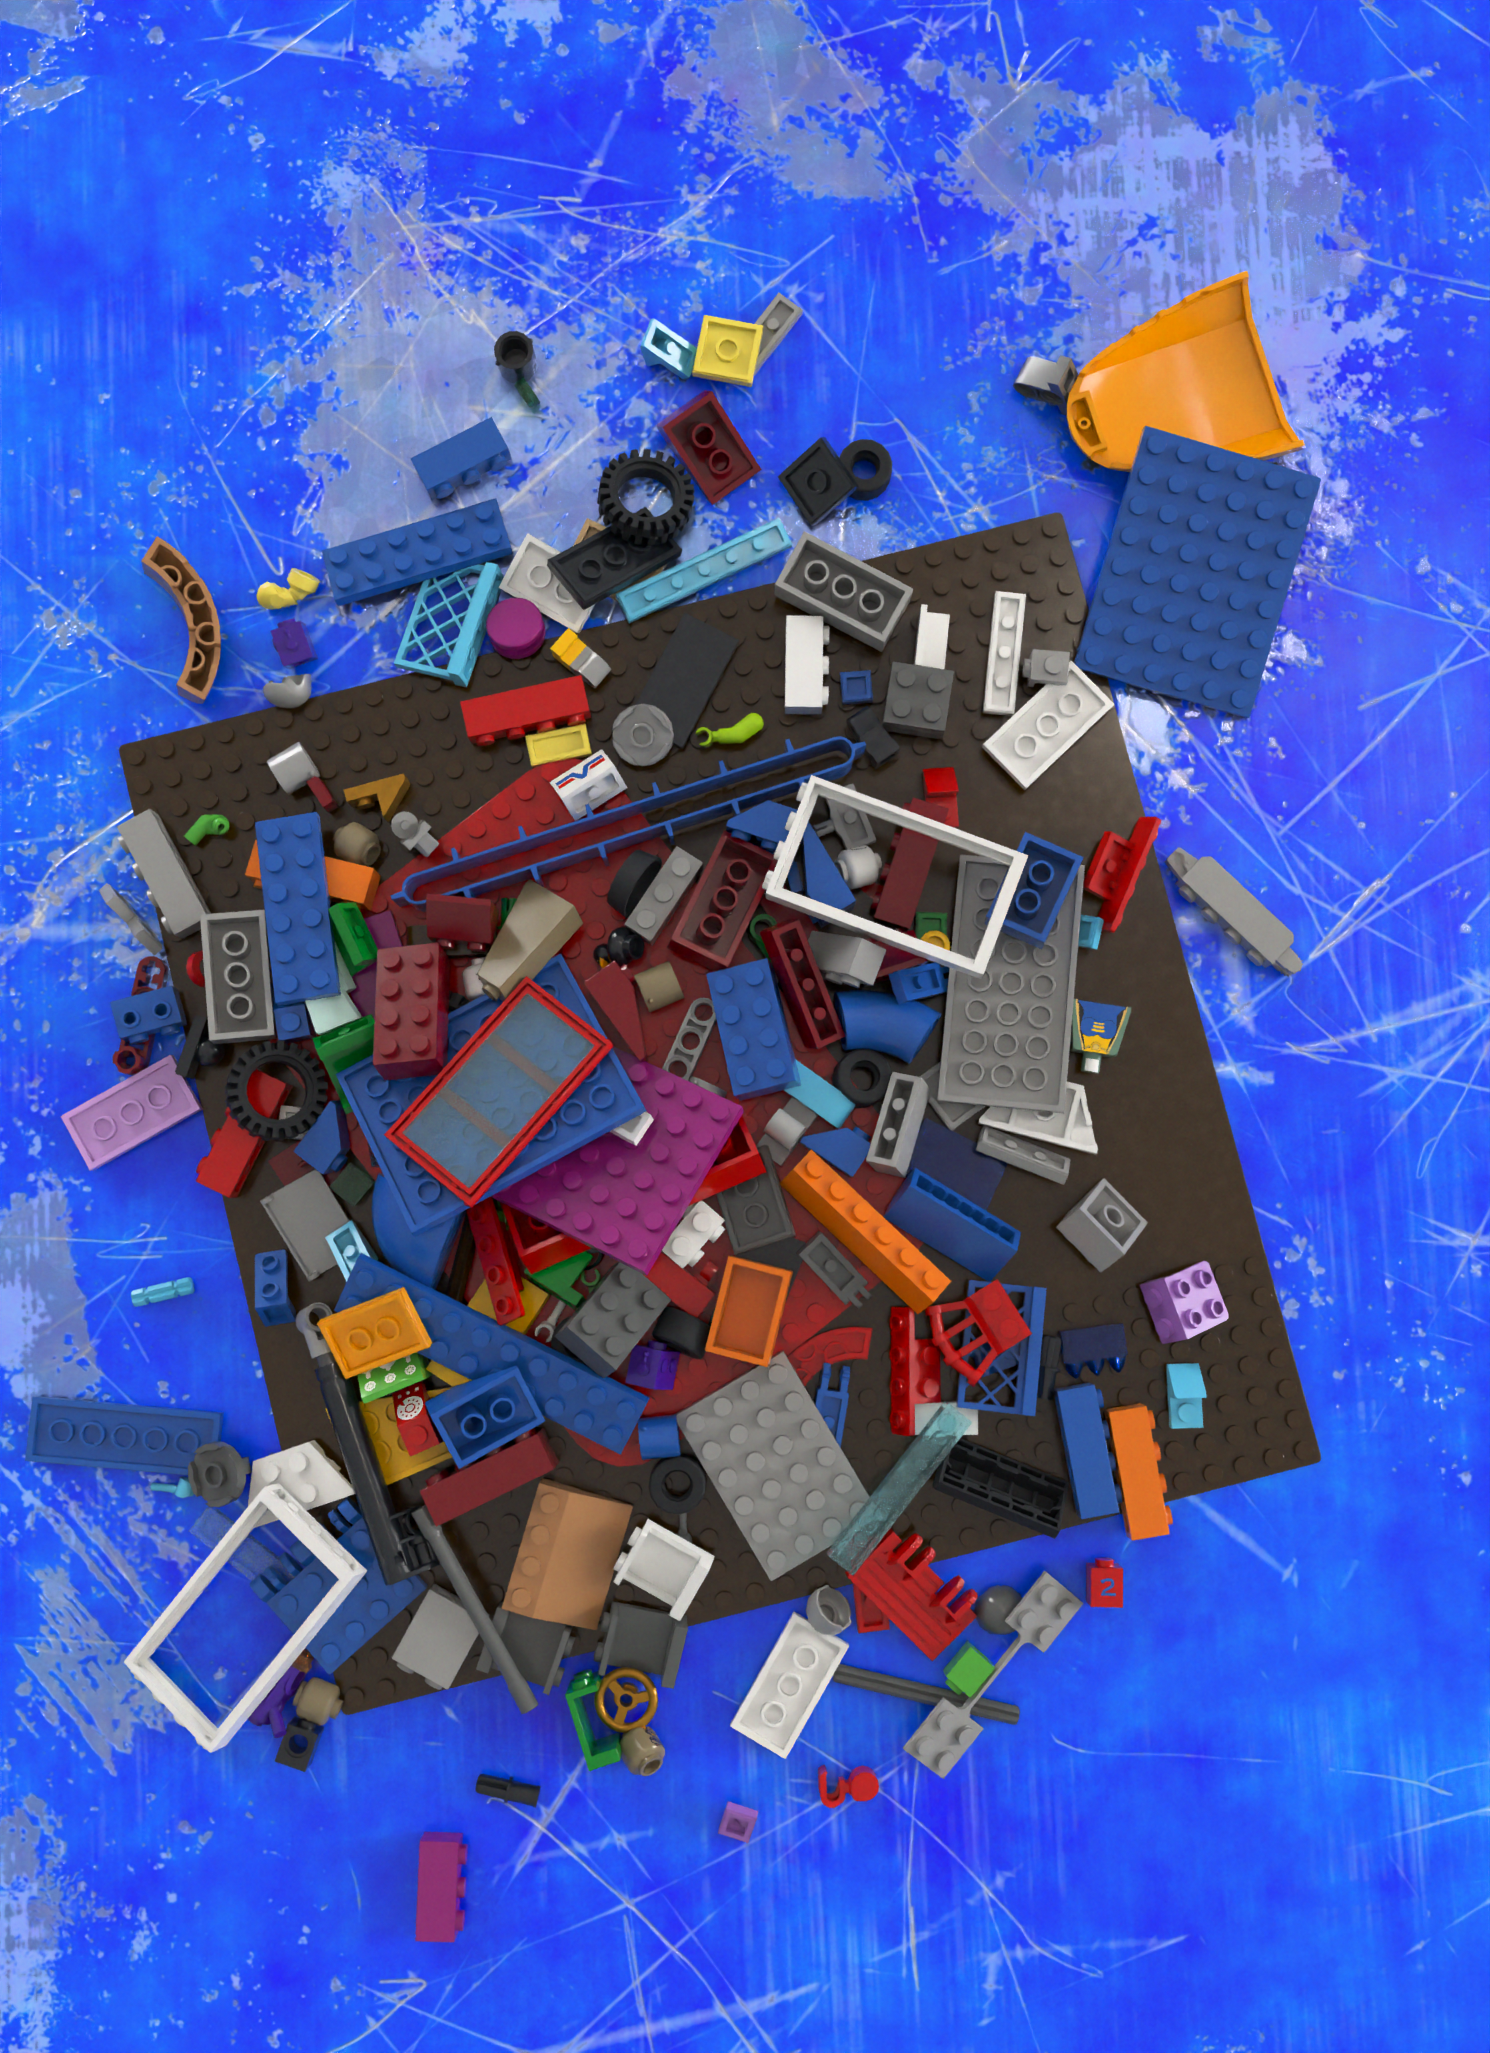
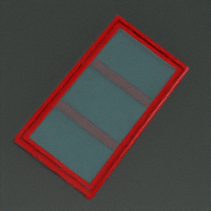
(498, 1091)

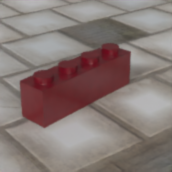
(908, 869)
(802, 983)

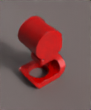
(861, 1785)

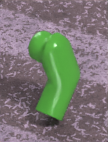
(207, 824)

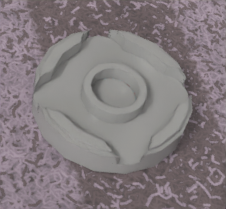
(642, 734)

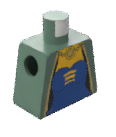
(1097, 1031)

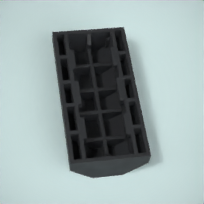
(1003, 1487)

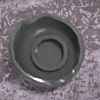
(995, 1607)

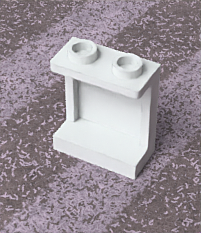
(664, 1566)

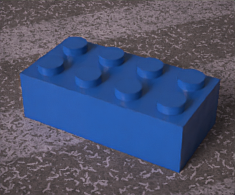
(753, 1029)

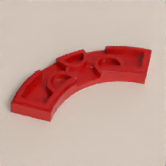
(830, 1348)

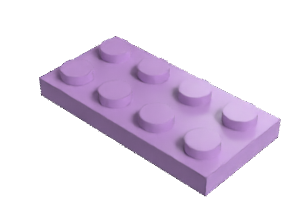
(131, 1113)

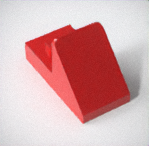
(942, 790)

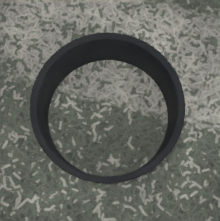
(633, 881)

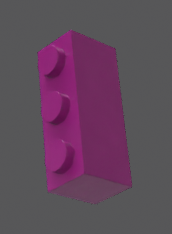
(440, 1887)

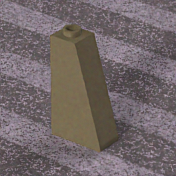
(527, 940)

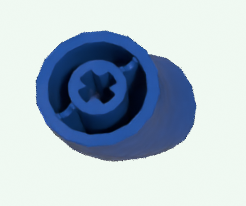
(881, 1024)

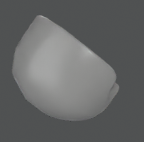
(290, 693)
(828, 1611)

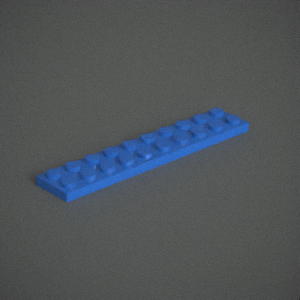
(479, 1346)

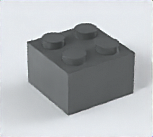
(917, 700)

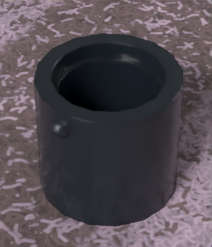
(515, 356)

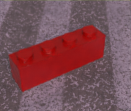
(526, 710)
(233, 1148)

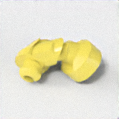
(274, 597)

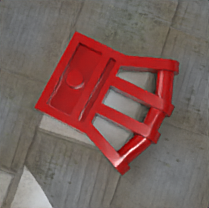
(995, 1317)

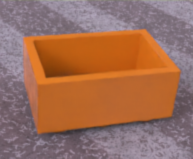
(748, 1311)

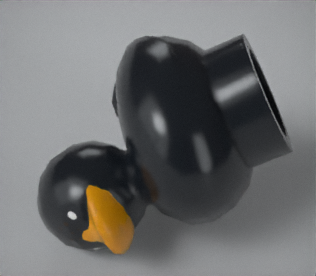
(621, 946)

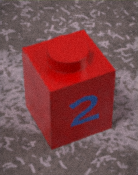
(1104, 1583)

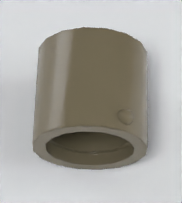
(659, 986)

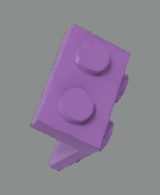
(1184, 1303)

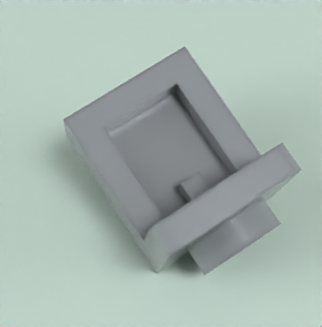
(1046, 667)

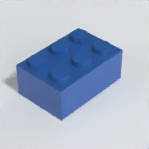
(1039, 890)

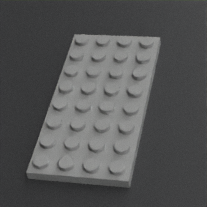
(1013, 1026)

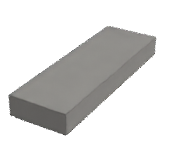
(776, 323)
(1023, 1154)

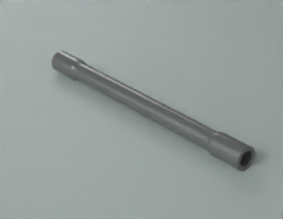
(516, 1683)

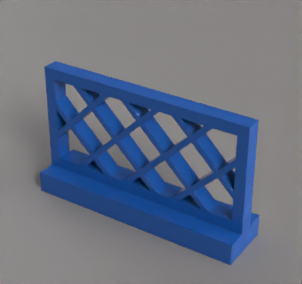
(1028, 1357)

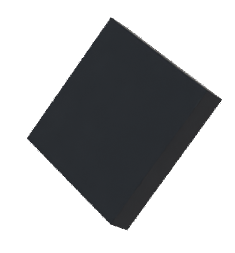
(818, 481)

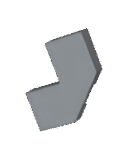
(139, 929)

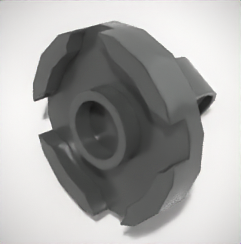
(218, 1473)

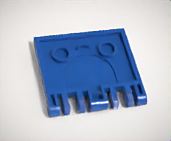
(362, 1611)

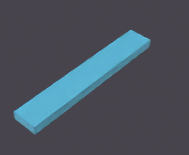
(703, 570)

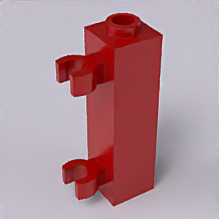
(681, 1286)

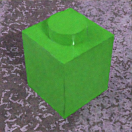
(967, 1670)

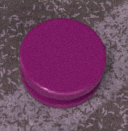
(515, 628)

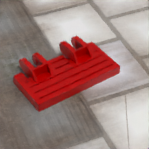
(909, 1595)

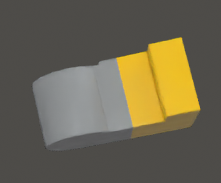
(580, 658)

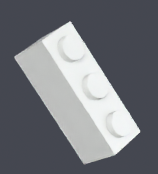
(805, 665)

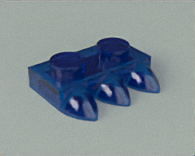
(1093, 1346)

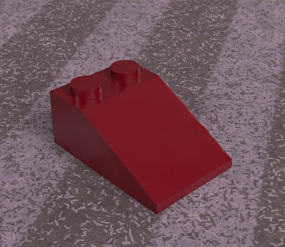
(708, 446)
(617, 997)

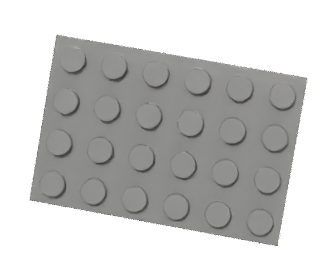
(774, 1464)

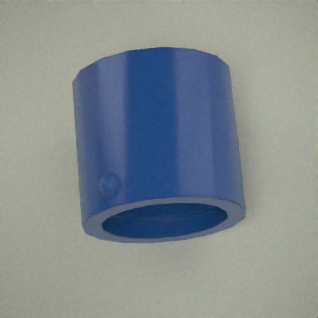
(659, 1437)

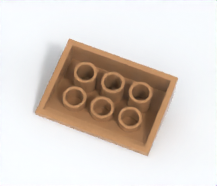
(567, 1555)

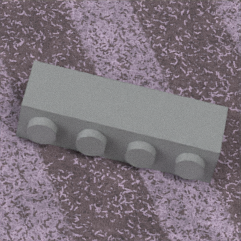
(164, 873)

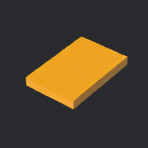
(374, 1333)

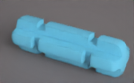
(162, 1291)

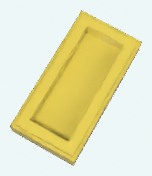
(558, 745)

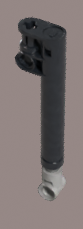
(397, 1546)

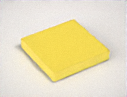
(727, 351)

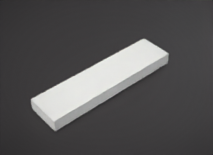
(1004, 653)

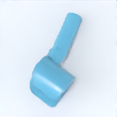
(181, 1490)

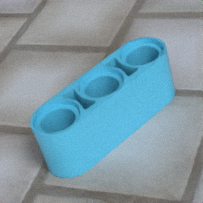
(821, 1097)

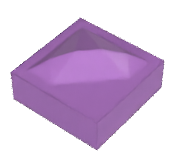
(738, 1822)

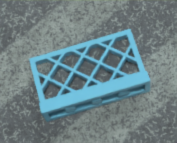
(472, 630)

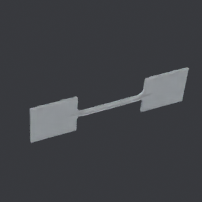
(949, 1728)

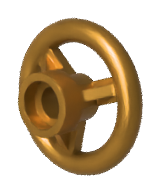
(610, 1681)

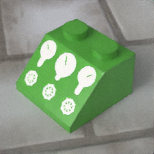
(393, 1376)

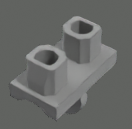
(413, 833)

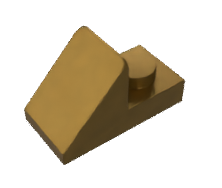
(388, 792)

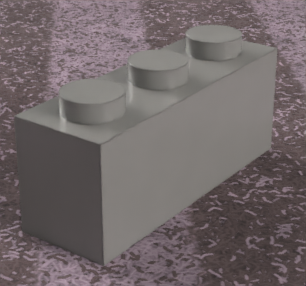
(664, 895)
(846, 958)
(898, 1124)

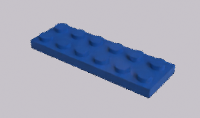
(416, 552)
(297, 909)
(118, 1434)

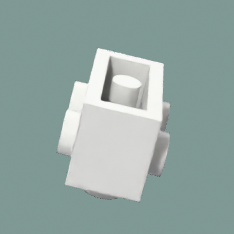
(697, 1227)

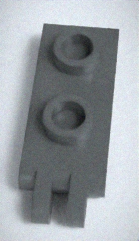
(834, 1269)

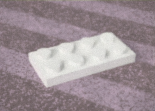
(1047, 727)
(789, 1685)

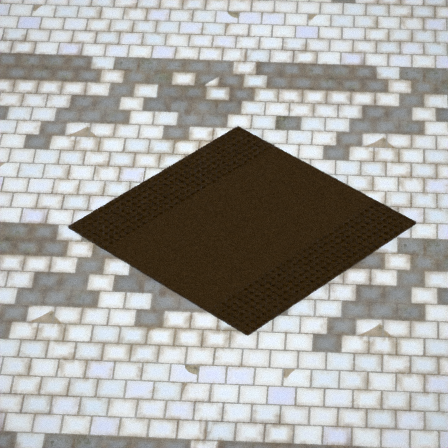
(1150, 1107)

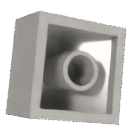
(1102, 1225)

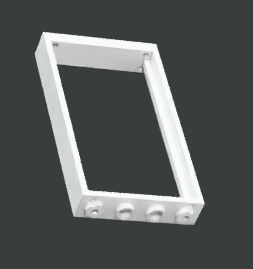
(796, 826)
(319, 1542)

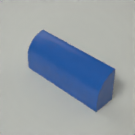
(953, 1225)

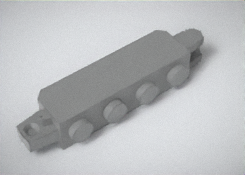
(1235, 910)

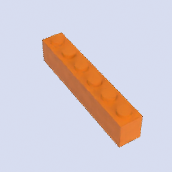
(865, 1232)

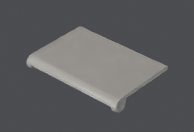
(304, 1216)

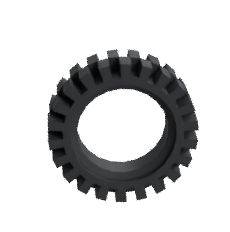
(649, 467)
(262, 1126)

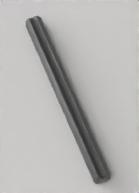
(923, 1693)

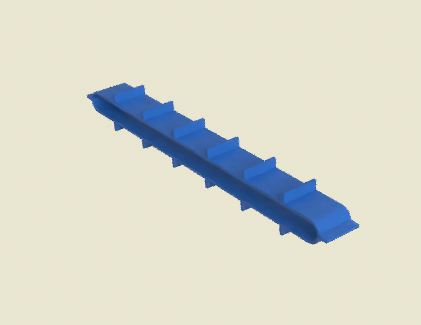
(659, 800)

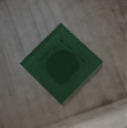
(351, 1184)

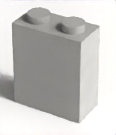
(437, 1639)

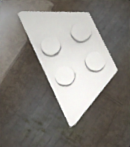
(1066, 1129)
(303, 1473)

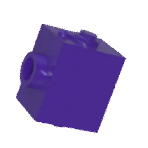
(293, 643)
(653, 1366)

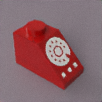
(414, 1419)

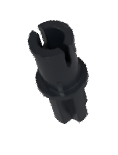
(1048, 1366)
(508, 1789)

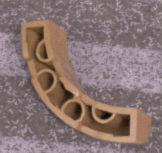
(192, 596)

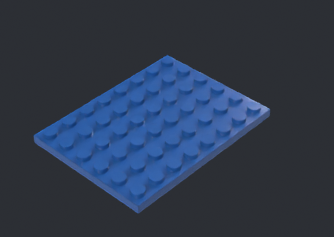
(1196, 572)
(595, 1108)

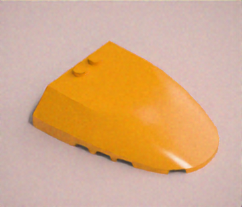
(1187, 374)

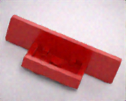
(1117, 869)
(497, 1262)
(913, 1371)

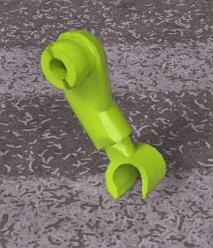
(737, 734)

